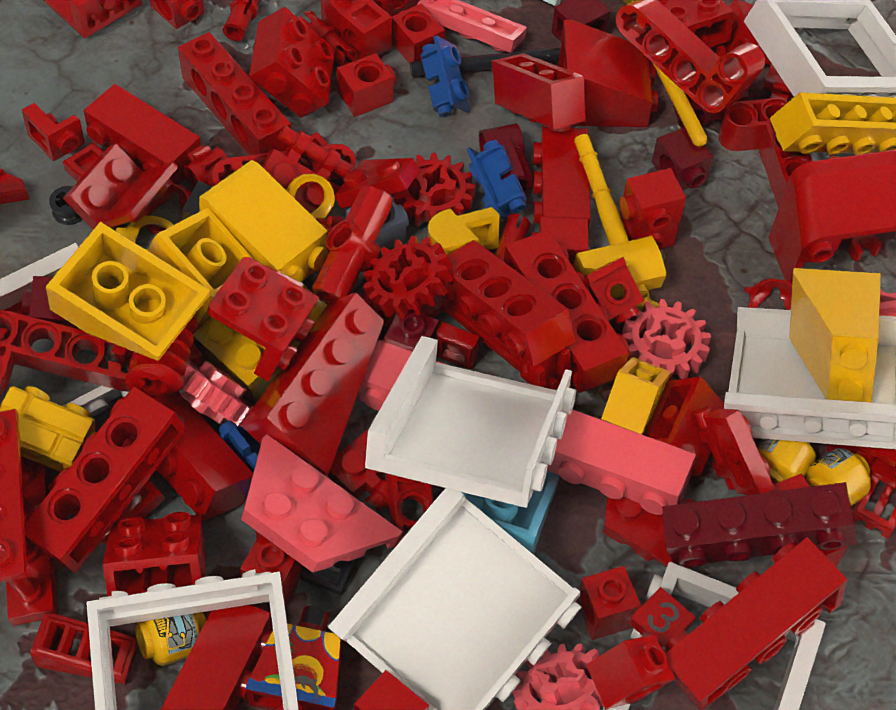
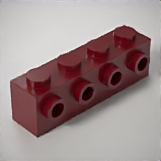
(758, 524)

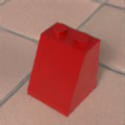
(614, 76)

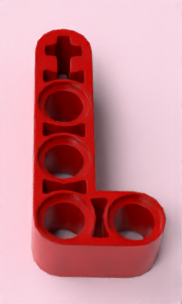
(647, 24)
(749, 127)
(59, 359)

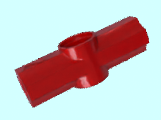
(352, 244)

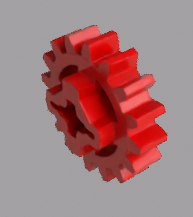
(436, 189)
(408, 277)

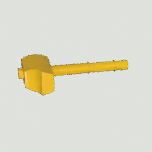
(641, 255)

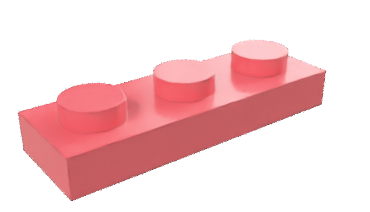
(477, 23)

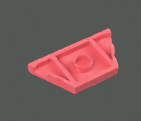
(309, 512)

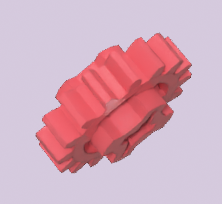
(667, 338)
(215, 393)
(559, 682)

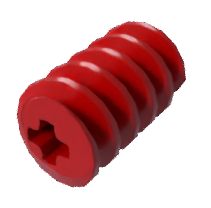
(164, 375)

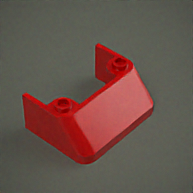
(833, 203)

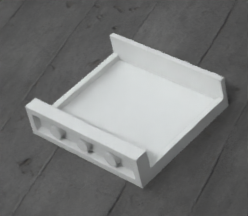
(785, 402)
(468, 429)
(457, 608)

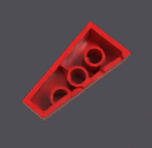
(316, 393)
(754, 622)

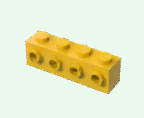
(836, 124)

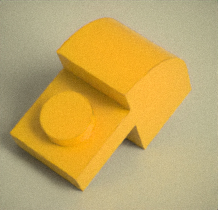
(456, 231)

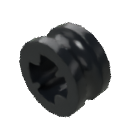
(63, 214)

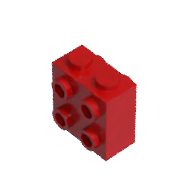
(705, 18)
(292, 62)
(154, 553)

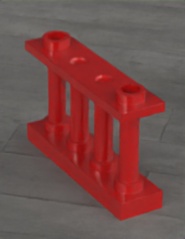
(24, 567)

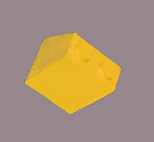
(268, 222)
(202, 251)
(837, 330)

